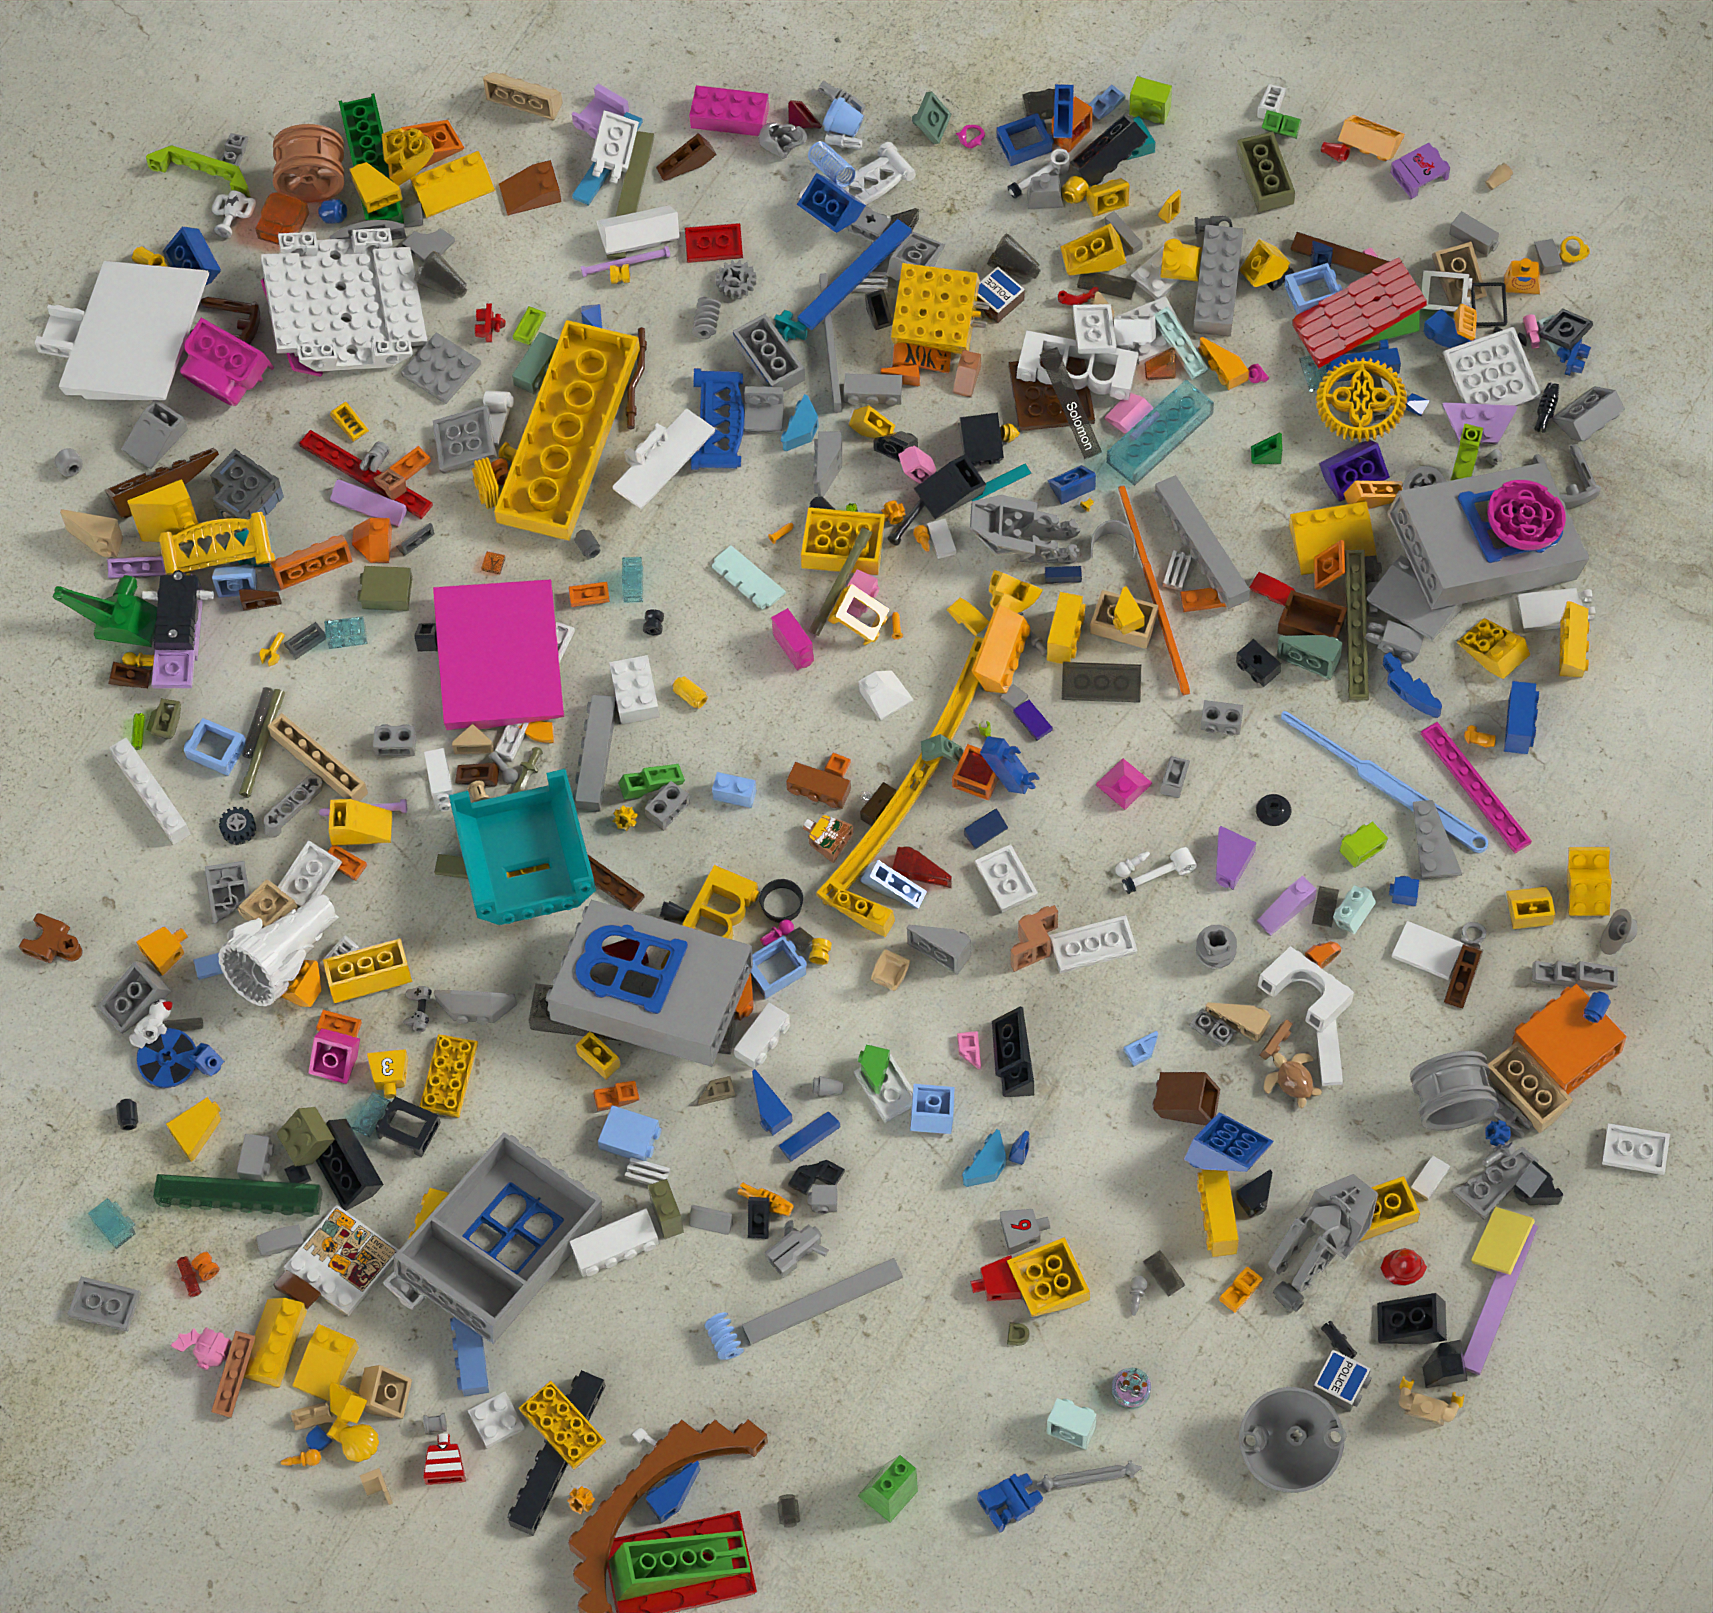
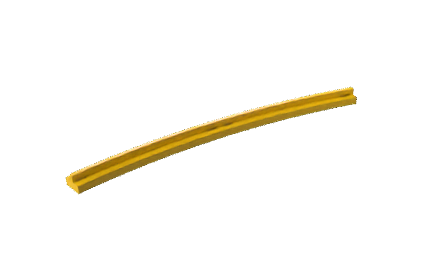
(905, 796)

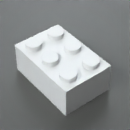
(634, 689)

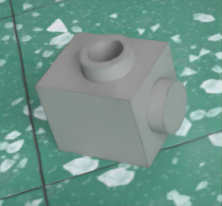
(823, 1198)

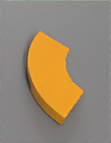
(540, 731)

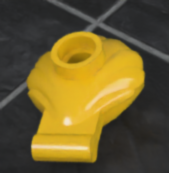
(357, 1441)

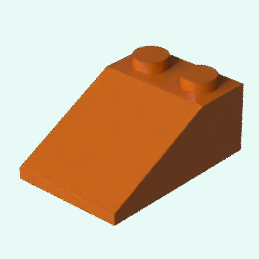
(442, 137)

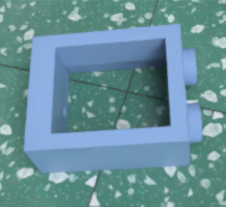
(1309, 275)
(230, 757)
(767, 952)

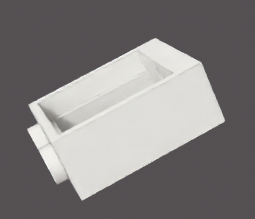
(1467, 284)
(439, 778)

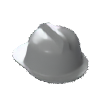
(1619, 931)

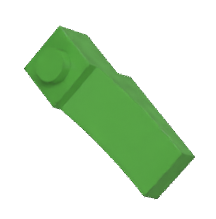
(649, 780)

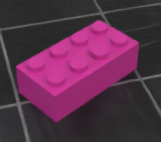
(729, 110)

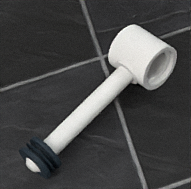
(1055, 166)
(1181, 862)

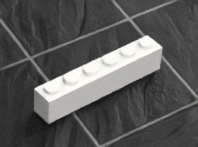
(150, 791)

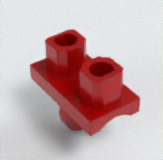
(487, 315)

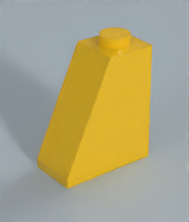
(374, 188)
(195, 1127)

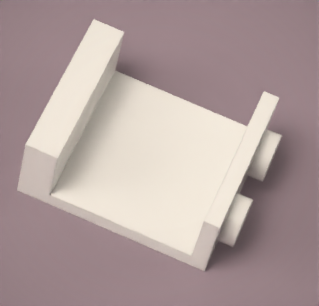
(60, 331)

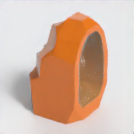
(1323, 953)

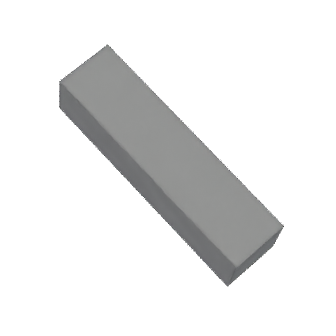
(1126, 235)

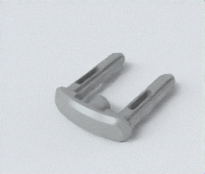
(1575, 497)

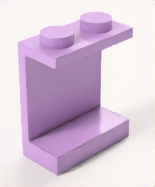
(604, 100)

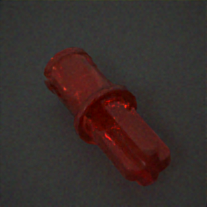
(188, 1276)

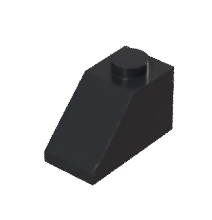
(1255, 1194)

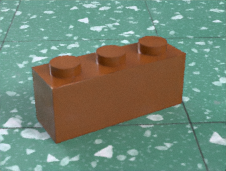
(818, 785)

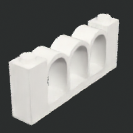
(1118, 386)

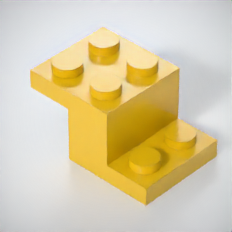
(1589, 881)

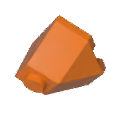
(373, 539)

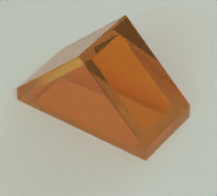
(1161, 366)

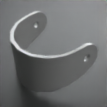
(1113, 527)

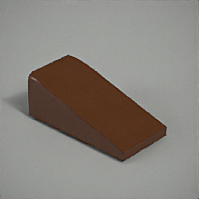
(258, 599)
(129, 676)
(477, 772)

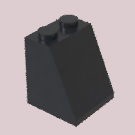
(981, 438)

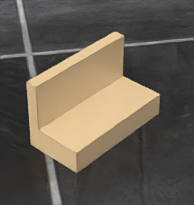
(374, 1482)

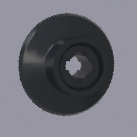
(1271, 816)

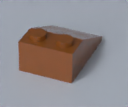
(530, 188)

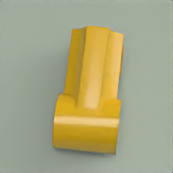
(145, 257)

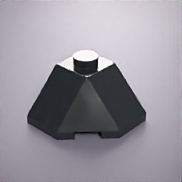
(894, 444)
(1536, 1187)
(1445, 1365)

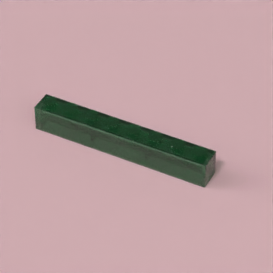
(238, 1195)

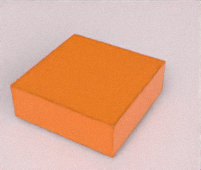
(837, 765)

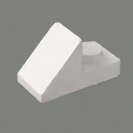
(407, 1294)

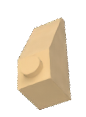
(1242, 1018)

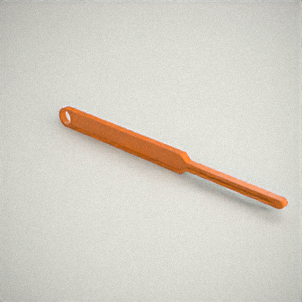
(1155, 595)

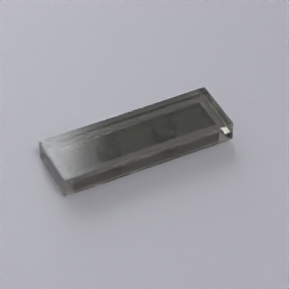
(1108, 284)

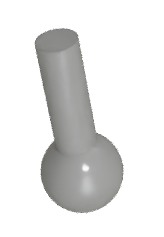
(509, 775)

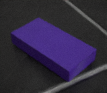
(1032, 720)

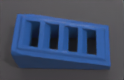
(1020, 1148)

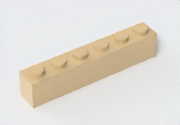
(317, 759)

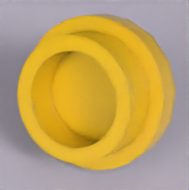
(1008, 432)

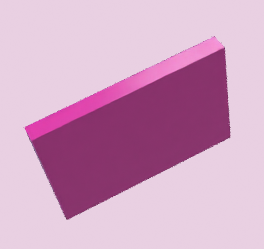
(498, 654)

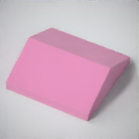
(1128, 412)

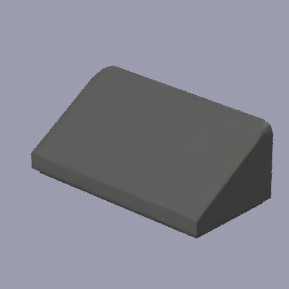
(416, 539)

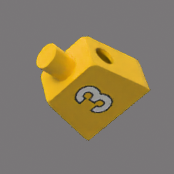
(389, 1070)

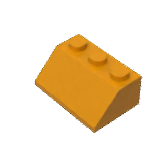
(1370, 137)

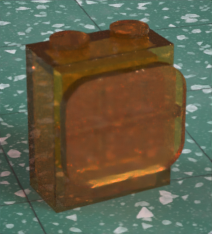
(281, 215)

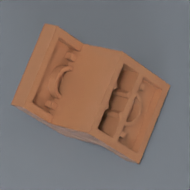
(1033, 937)

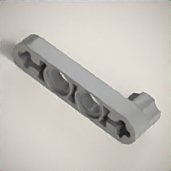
(273, 824)

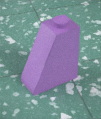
(1232, 857)

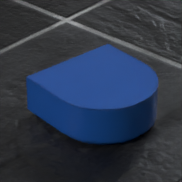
(318, 1439)

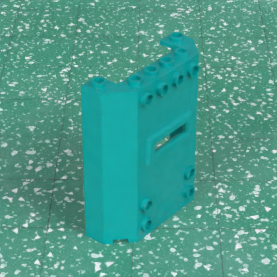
(519, 834)

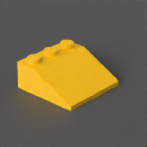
(1049, 1278)

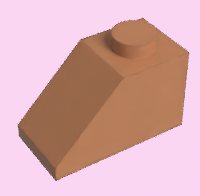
(967, 373)

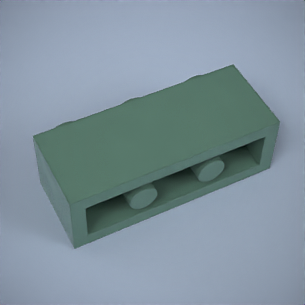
(535, 363)

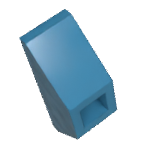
(801, 425)
(987, 1163)

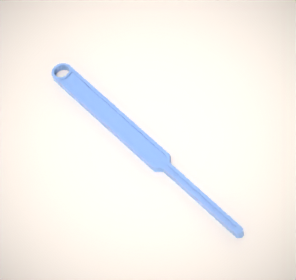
(1391, 785)

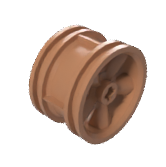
(308, 162)

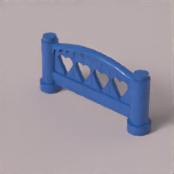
(711, 383)

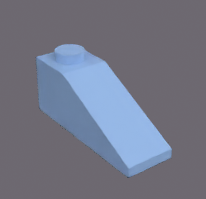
(892, 884)

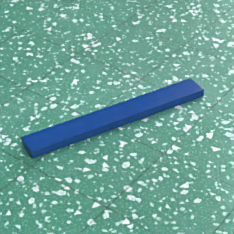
(854, 274)

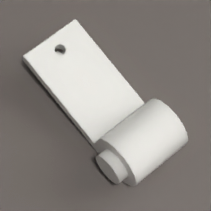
(499, 407)

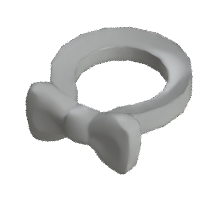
(1477, 943)

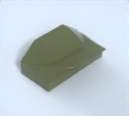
(165, 719)

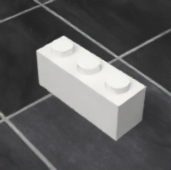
(762, 1036)

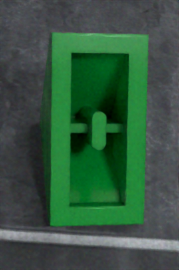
(1268, 450)

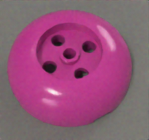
(1538, 516)

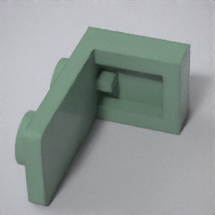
(940, 746)

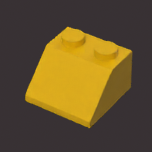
(1108, 196)
(1264, 264)

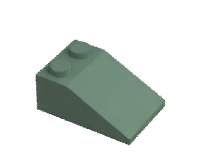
(1311, 652)

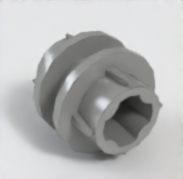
(1224, 952)

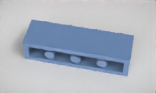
(470, 1359)

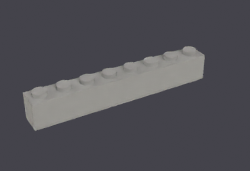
(1201, 542)

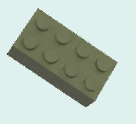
(1265, 172)

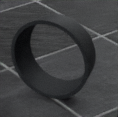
(777, 884)

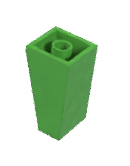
(891, 1488)

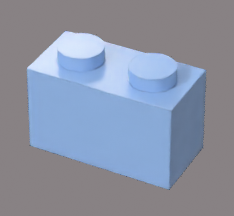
(734, 789)

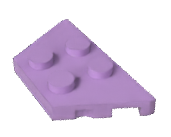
(1491, 418)

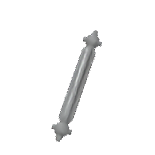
(1089, 1476)

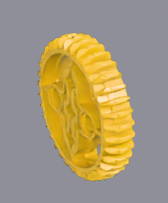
(1366, 408)

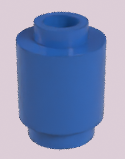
(1596, 1006)

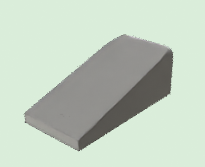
(1548, 256)
(1174, 777)

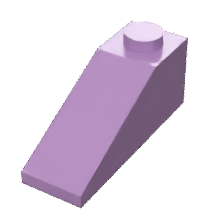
(1288, 905)

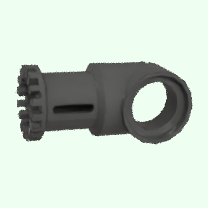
(1213, 220)

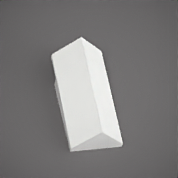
(639, 230)

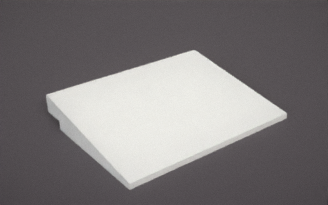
(133, 332)

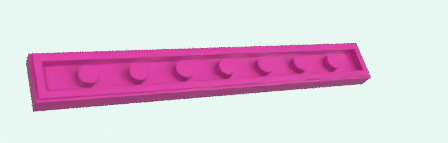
(1476, 787)

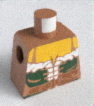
(828, 836)

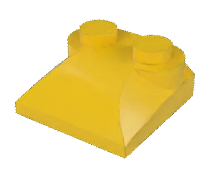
(1180, 261)

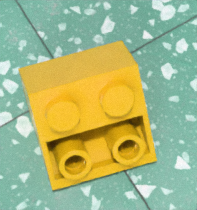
(1530, 907)

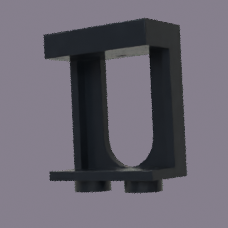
(418, 1144)

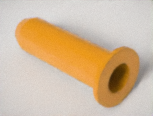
(781, 532)
(896, 626)

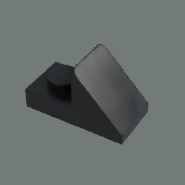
(758, 1217)

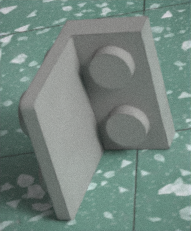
(764, 409)

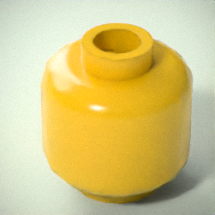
(1074, 189)

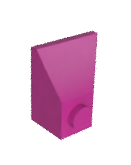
(1124, 783)

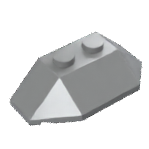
(474, 1005)

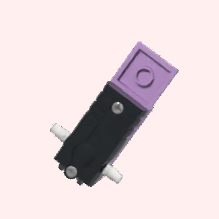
(177, 628)

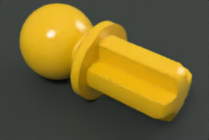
(141, 660)

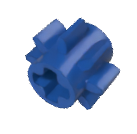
(1497, 1133)

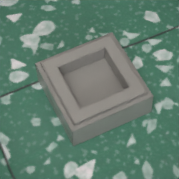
(1014, 697)

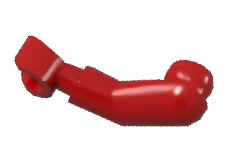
(1069, 299)

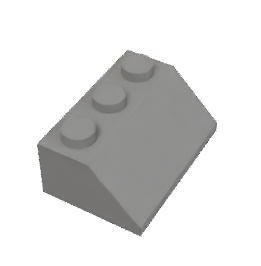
(1589, 413)

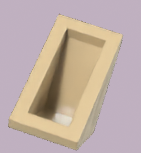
(472, 742)

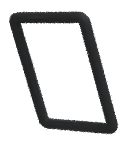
(1504, 303)

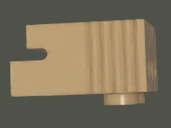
(267, 904)

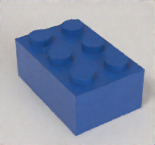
(1521, 717)

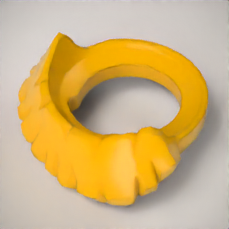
(1567, 257)

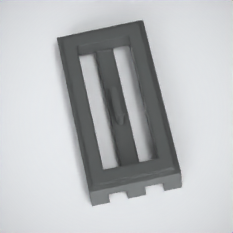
(308, 642)

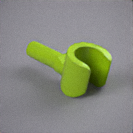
(985, 731)

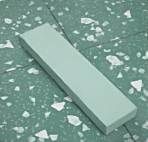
(1179, 340)

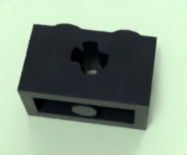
(1266, 665)

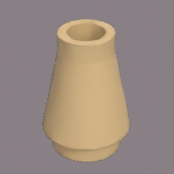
(1500, 175)

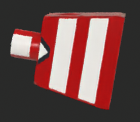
(443, 1463)

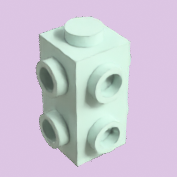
(1354, 909)

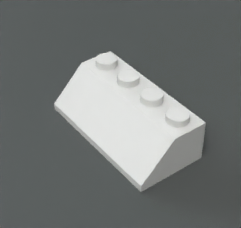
(614, 1243)

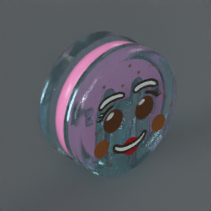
(1131, 1388)

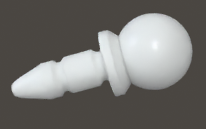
(1124, 869)

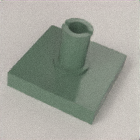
(932, 117)

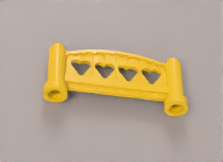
(256, 544)

